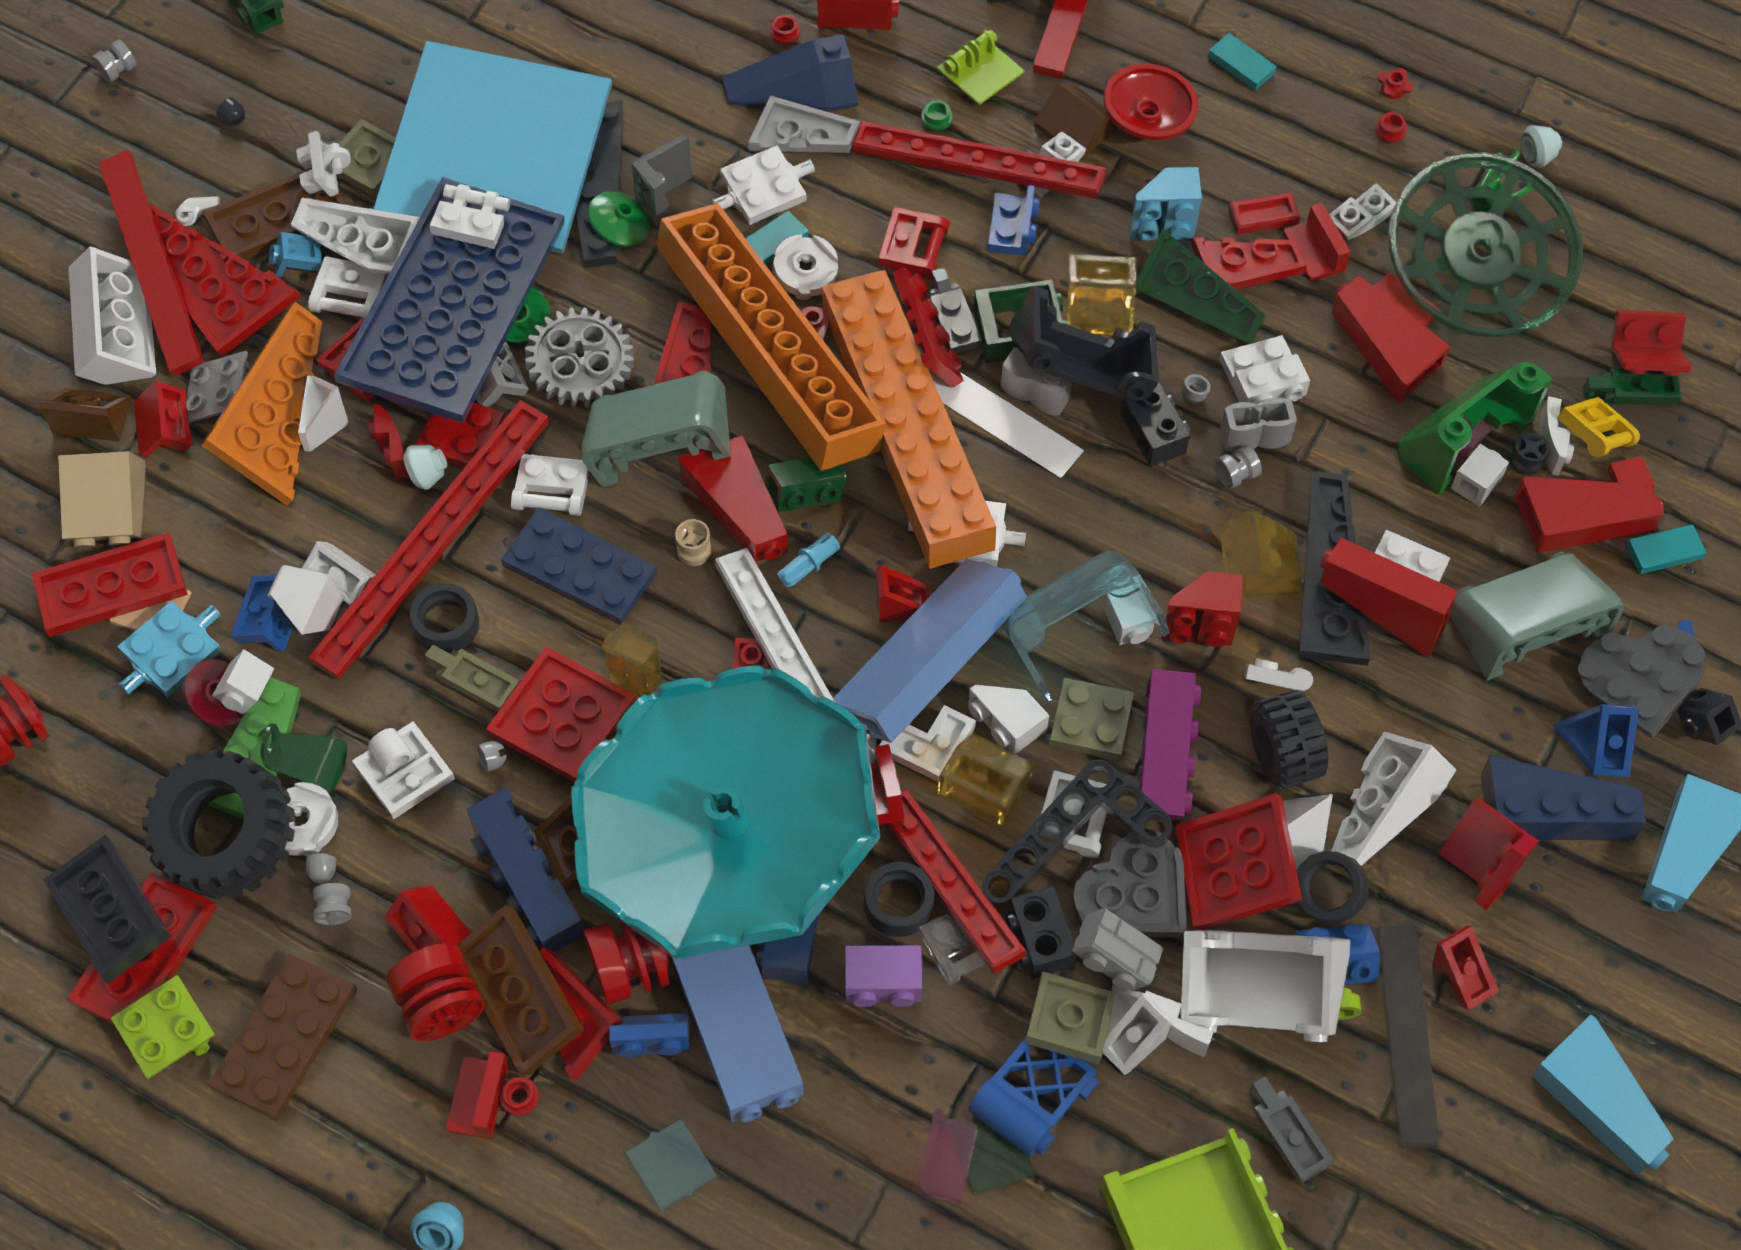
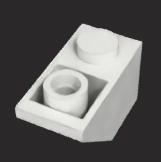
(1010, 714)

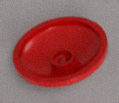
(1150, 102)

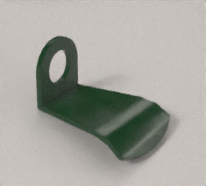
(304, 757)

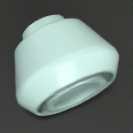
(1540, 145)
(424, 465)

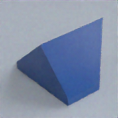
(1602, 738)

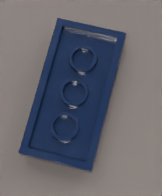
(579, 566)

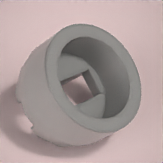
(1195, 388)
(489, 755)
(320, 867)

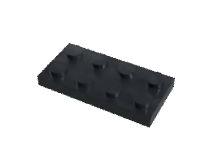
(107, 908)

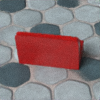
(1320, 244)
(162, 419)
(425, 919)
(478, 1096)

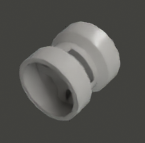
(114, 61)
(1239, 466)

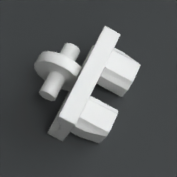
(325, 163)

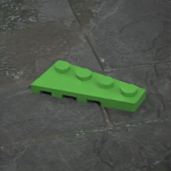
(275, 705)

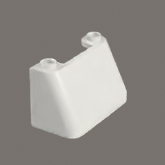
(1264, 981)

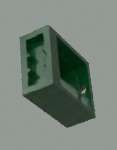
(1003, 300)

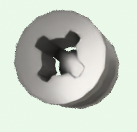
(332, 904)

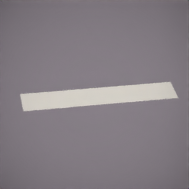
(1008, 424)

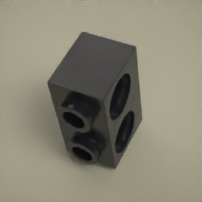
(1049, 932)

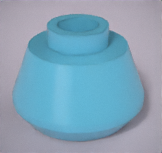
(438, 1227)

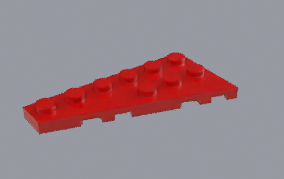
(220, 288)

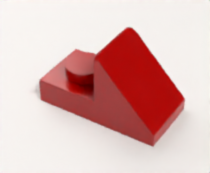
(1466, 967)

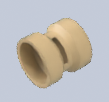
(693, 542)

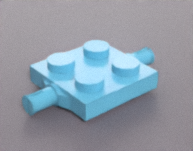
(168, 648)

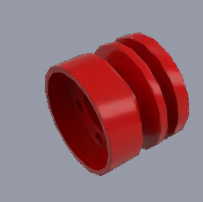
(17, 717)
(624, 959)
(435, 992)

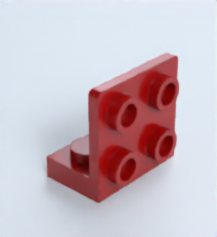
(1650, 341)
(1488, 850)

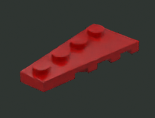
(930, 334)
(686, 345)

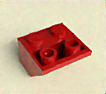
(1206, 610)

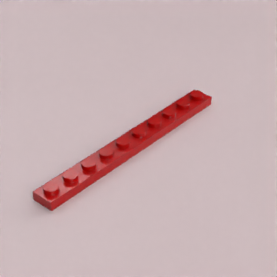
(428, 541)

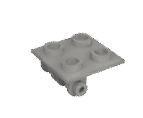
(214, 385)

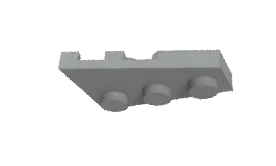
(802, 129)

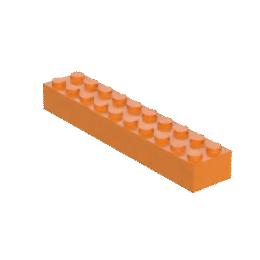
(771, 337)
(918, 434)

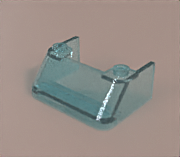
(1066, 594)

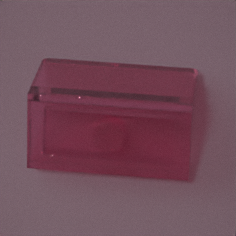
(947, 1158)

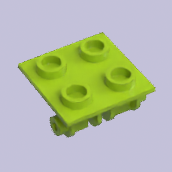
(980, 68)
(163, 1027)

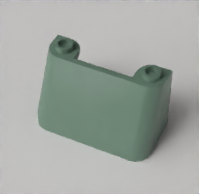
(656, 421)
(1533, 610)

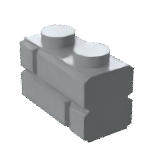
(1117, 950)

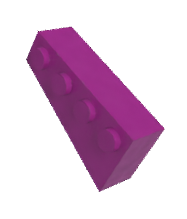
(1168, 740)

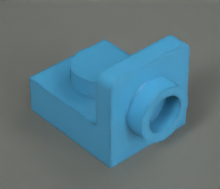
(295, 252)

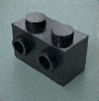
(1156, 426)

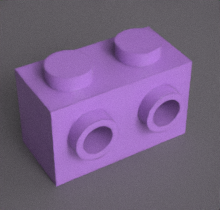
(883, 975)

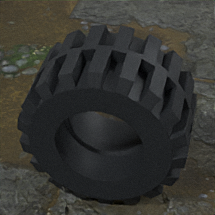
(1289, 739)

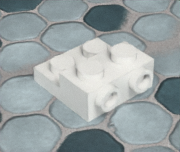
(1265, 371)

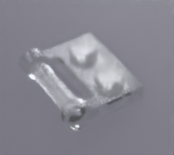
(944, 940)

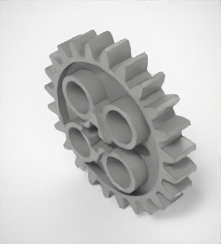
(579, 357)

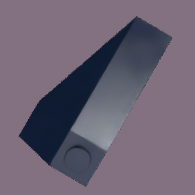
(808, 74)

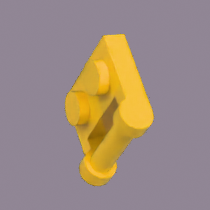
(1592, 418)

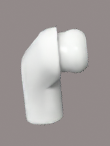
(193, 209)

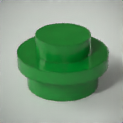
(937, 115)

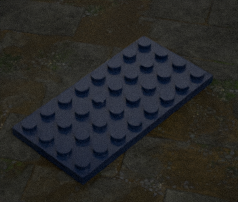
(448, 310)

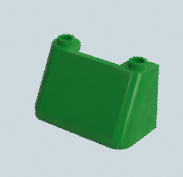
(1499, 398)

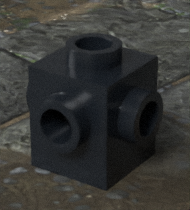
(1709, 716)

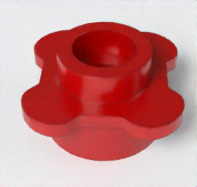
(1394, 83)

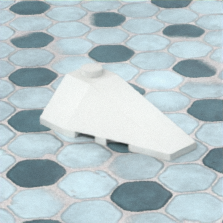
(357, 233)

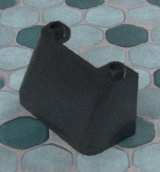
(1118, 365)

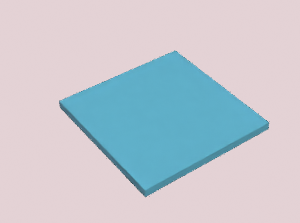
(495, 128)

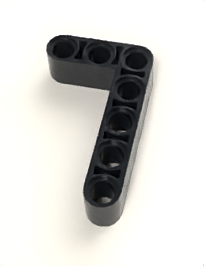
(1070, 824)

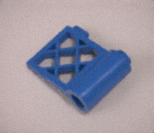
(1020, 1118)

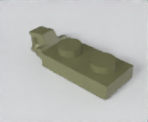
(472, 676)

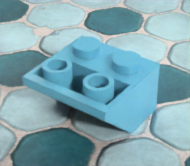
(1169, 204)

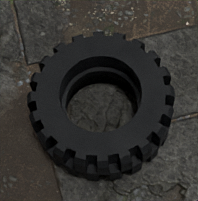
(179, 804)

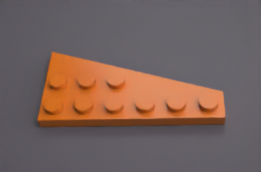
(263, 417)

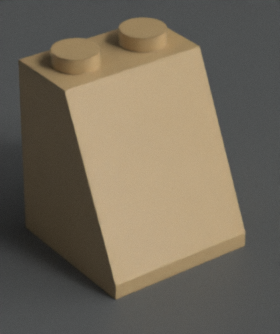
(101, 497)

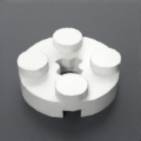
(805, 282)
(321, 817)

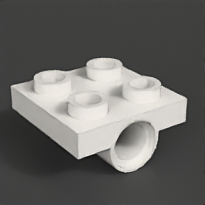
(402, 768)

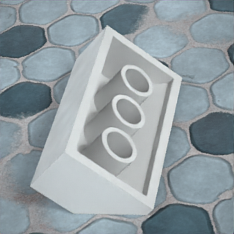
(109, 320)

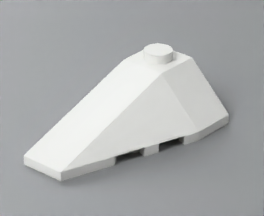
(1397, 787)

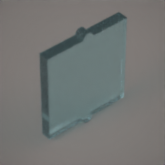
(671, 1164)

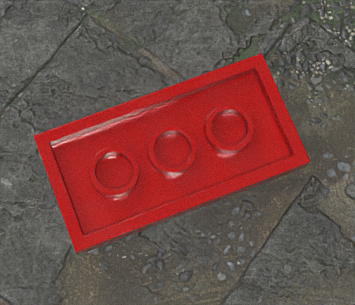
(109, 584)
(185, 918)

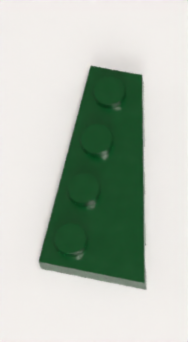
(1190, 286)

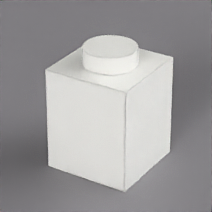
(1479, 474)
(1129, 619)
(243, 682)

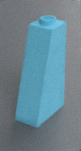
(1695, 836)
(1605, 1097)

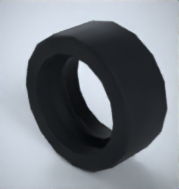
(436, 596)
(903, 873)
(1359, 886)

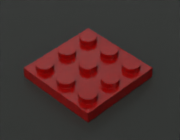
(560, 713)
(1238, 862)

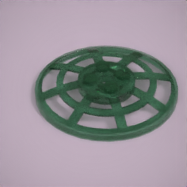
(1494, 234)

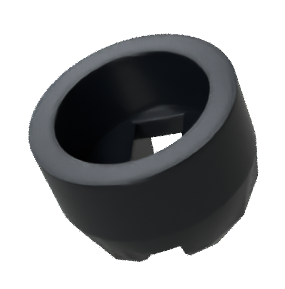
(231, 112)

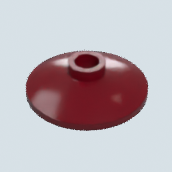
(198, 687)

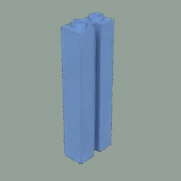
(931, 647)
(739, 1031)

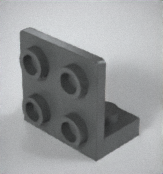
(660, 173)

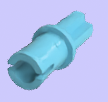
(809, 560)

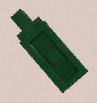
(1629, 388)

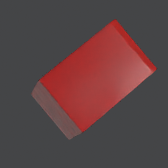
(898, 594)

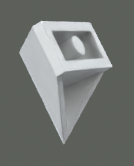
(321, 413)
(306, 598)
(1307, 824)
(1134, 1029)

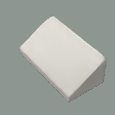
(345, 572)

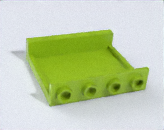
(1195, 1202)

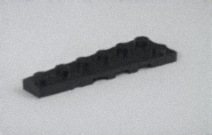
(601, 176)
(1329, 624)

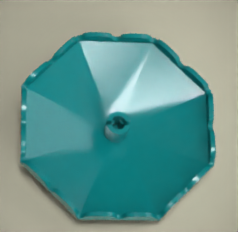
(724, 811)

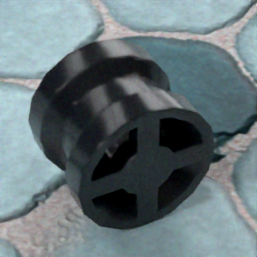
(1529, 445)

